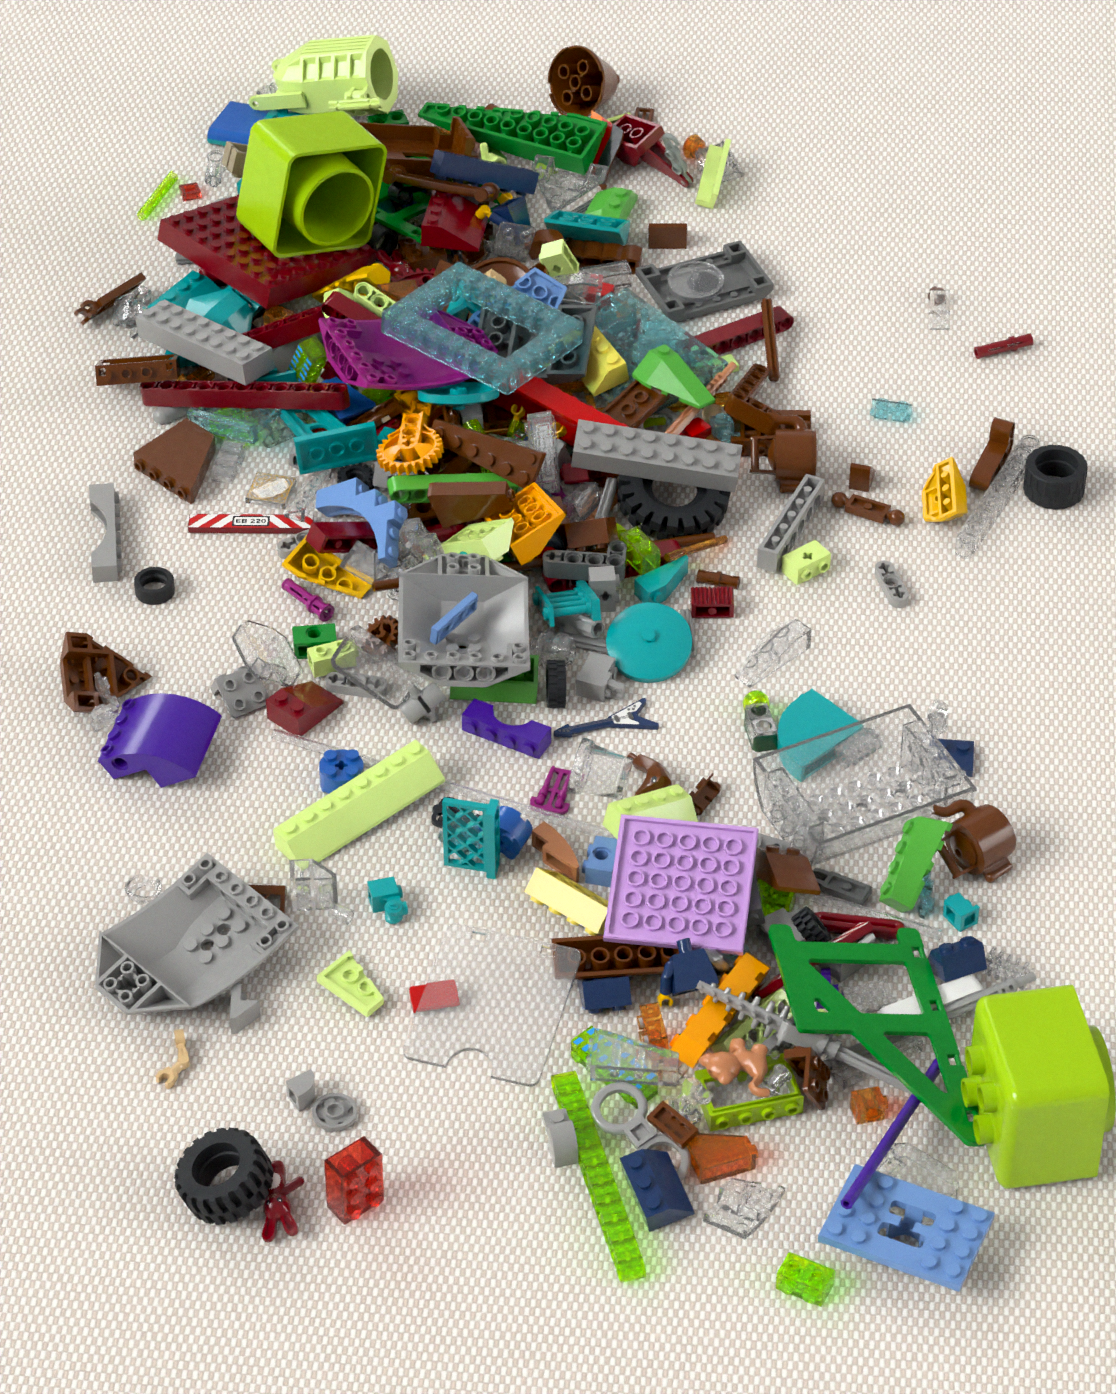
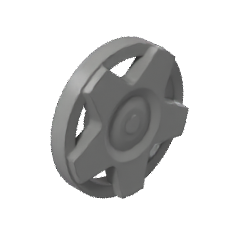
(334, 1113)

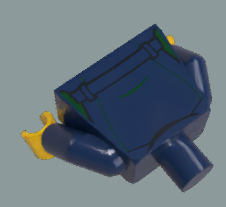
(510, 210)

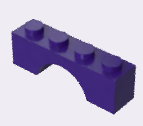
(527, 738)

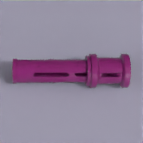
(313, 603)

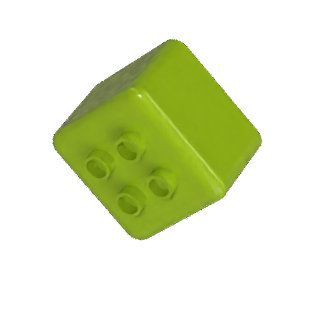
(311, 183)
(1039, 1086)

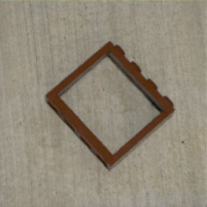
(138, 369)

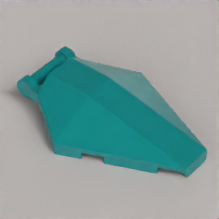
(226, 308)

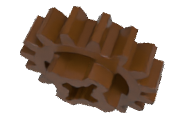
(386, 630)

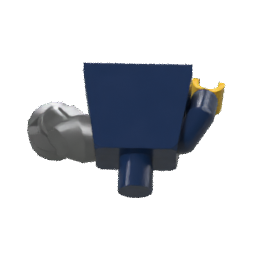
(688, 968)

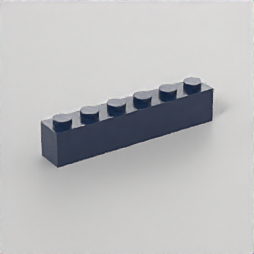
(482, 171)

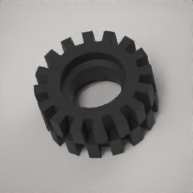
(361, 472)
(810, 926)

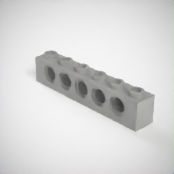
(791, 523)

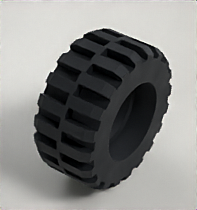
(236, 1195)

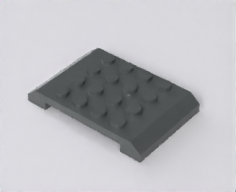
(743, 283)

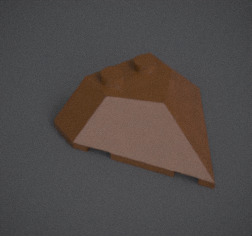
(81, 660)

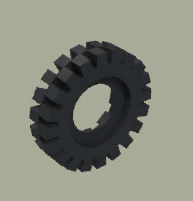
(693, 518)

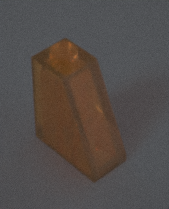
(721, 1156)

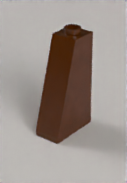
(469, 500)

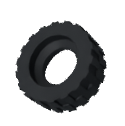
(556, 683)

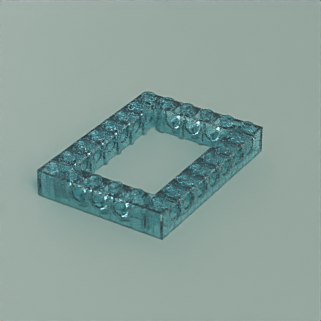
(409, 324)

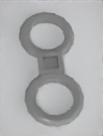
(638, 1129)

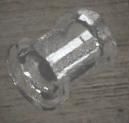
(776, 1079)

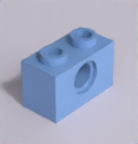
(600, 861)

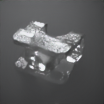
(128, 307)

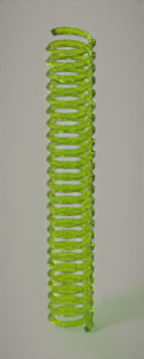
(157, 195)

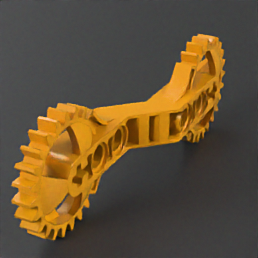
(415, 440)

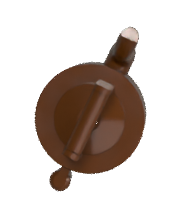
(790, 452)
(977, 840)

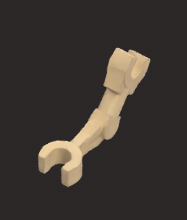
(181, 1064)

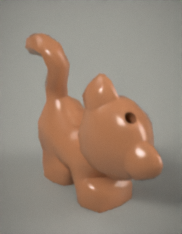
(727, 1065)

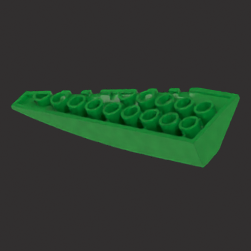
(567, 138)

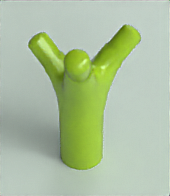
(654, 422)

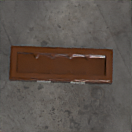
(380, 414)

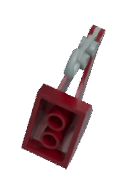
(643, 143)

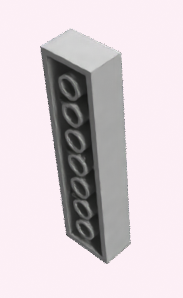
(205, 342)
(656, 455)

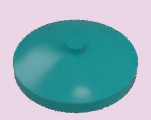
(459, 395)
(649, 642)

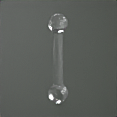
(774, 1054)

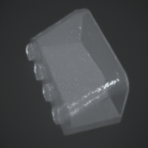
(374, 667)

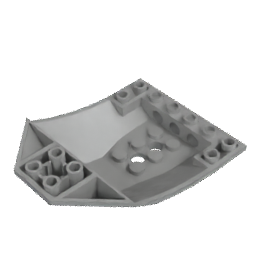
(493, 633)
(157, 953)

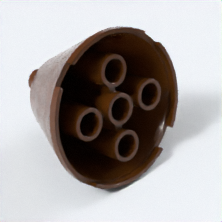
(580, 81)

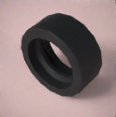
(390, 239)
(154, 596)

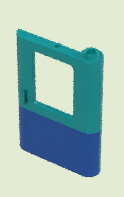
(237, 120)

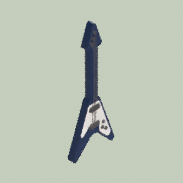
(624, 718)

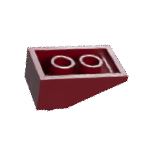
(301, 707)

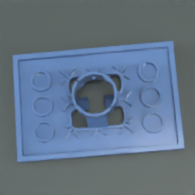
(944, 1248)

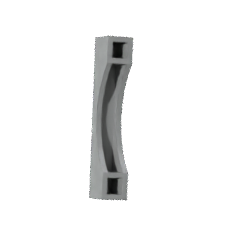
(105, 557)

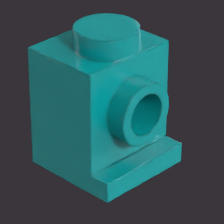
(960, 912)

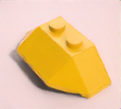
(944, 493)

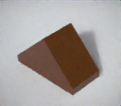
(861, 477)

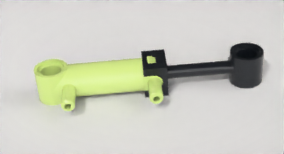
(407, 192)

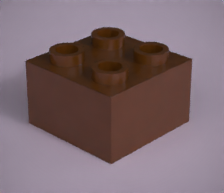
(591, 533)

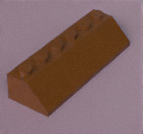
(615, 959)

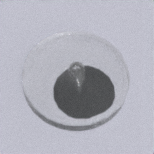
(695, 281)

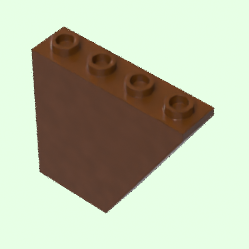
(178, 458)

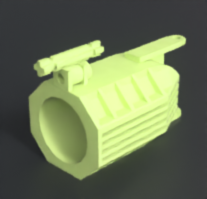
(335, 76)

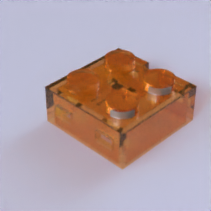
(652, 1026)

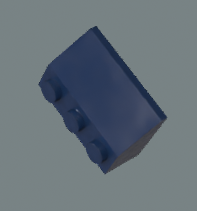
(656, 1187)

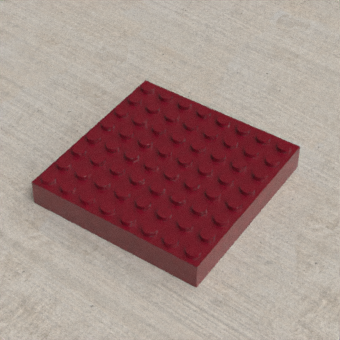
(231, 253)

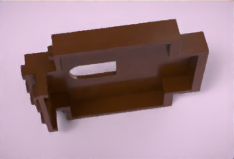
(421, 141)

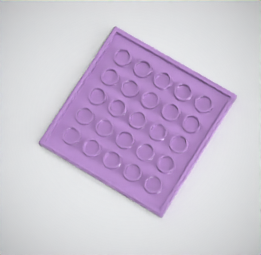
(681, 884)

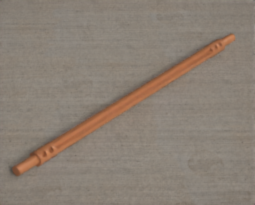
(688, 414)

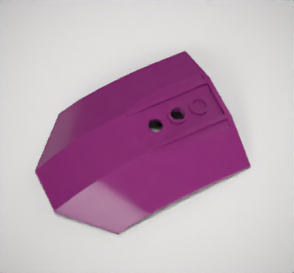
(368, 356)

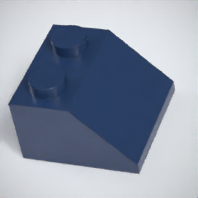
(958, 959)
(604, 993)

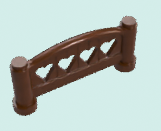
(398, 173)

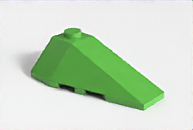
(669, 373)

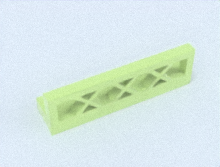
(712, 175)
(742, 1027)

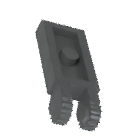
(842, 886)

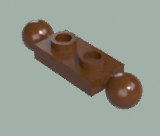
(867, 508)

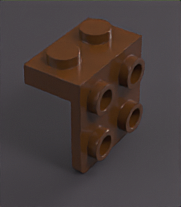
(813, 1071)

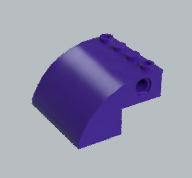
(160, 735)

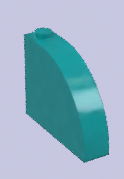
(809, 717)

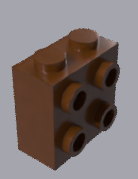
(420, 256)

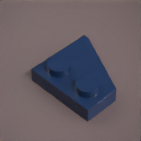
(962, 753)

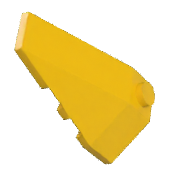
(371, 274)
(324, 570)

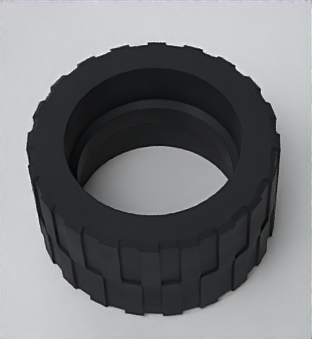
(1052, 491)

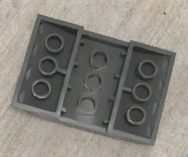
(510, 337)

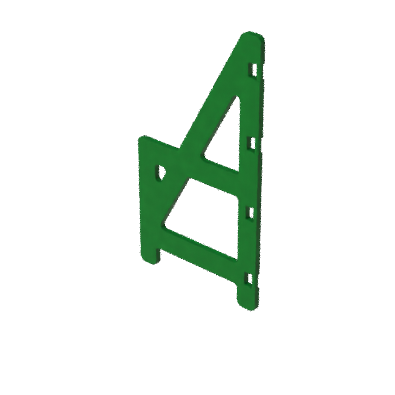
(806, 985)

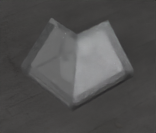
(364, 563)

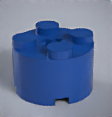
(339, 768)
(513, 831)

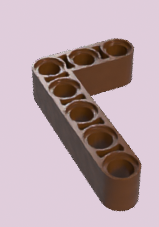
(746, 408)

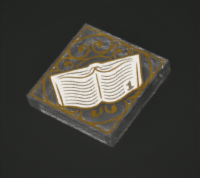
(271, 490)

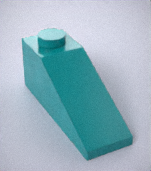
(661, 582)

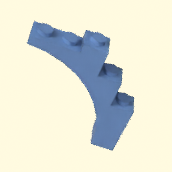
(385, 517)

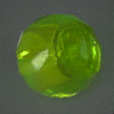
(755, 697)

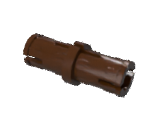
(718, 579)

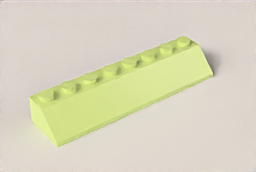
(359, 804)

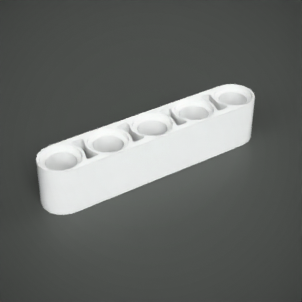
(949, 992)

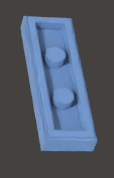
(453, 618)

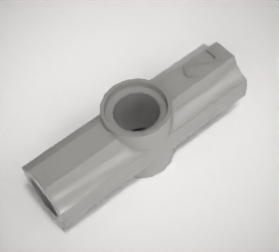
(580, 624)

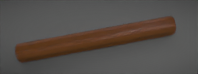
(770, 339)

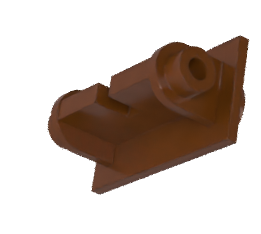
(706, 789)

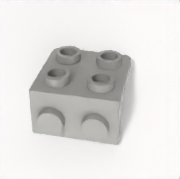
(240, 692)

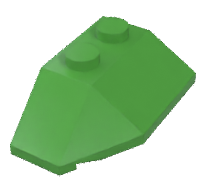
(613, 203)

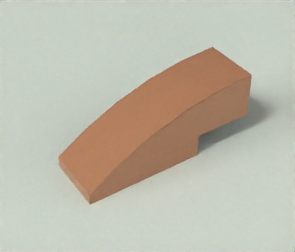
(555, 851)

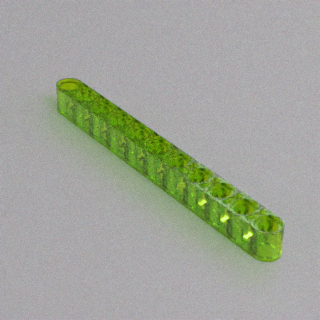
(599, 1179)

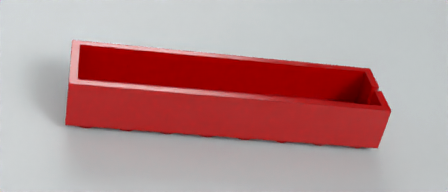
(540, 397)

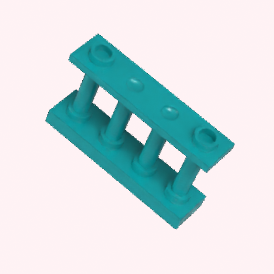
(566, 603)

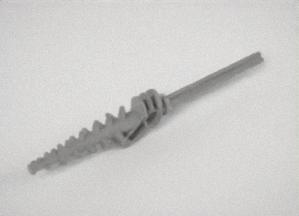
(788, 1032)

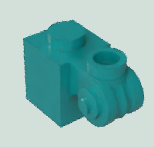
(385, 896)

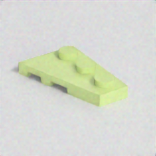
(349, 983)

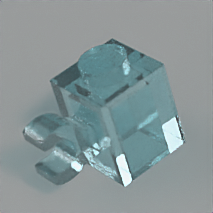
(722, 426)

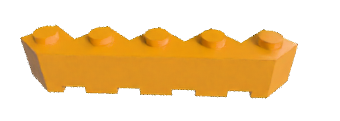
(712, 1018)

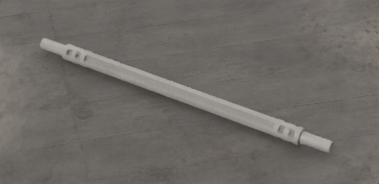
(952, 1011)

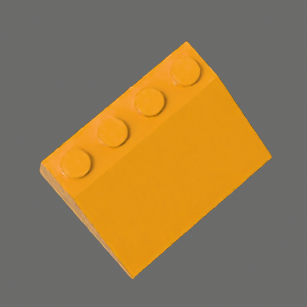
(534, 522)

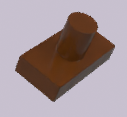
(672, 1125)

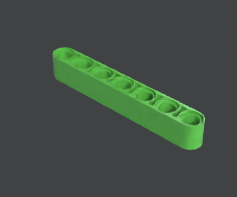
(415, 487)

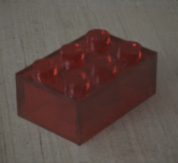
(354, 1180)

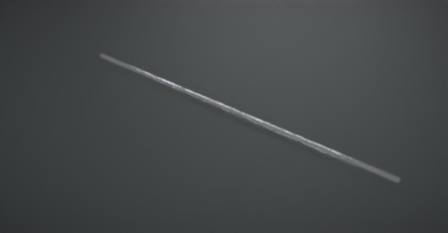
(591, 829)

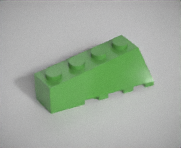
(912, 862)

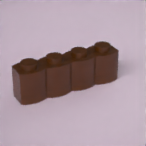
(597, 253)

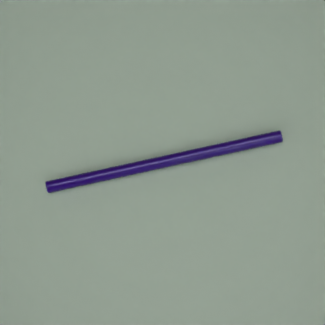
(886, 1143)

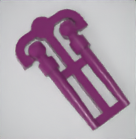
(562, 794)

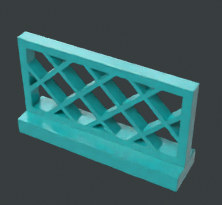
(488, 838)

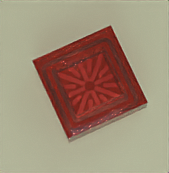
(190, 191)

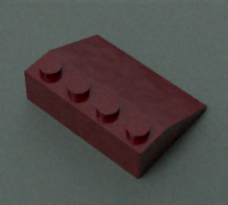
(452, 223)

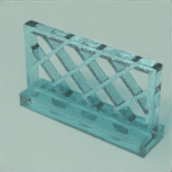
(233, 425)

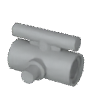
(422, 702)

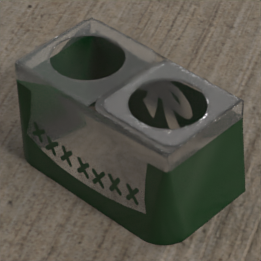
(758, 739)

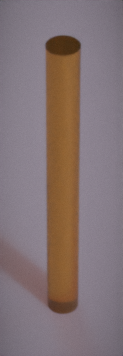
(696, 548)

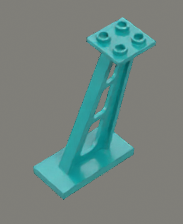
(330, 448)

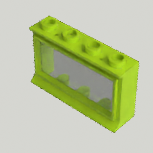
(737, 1106)

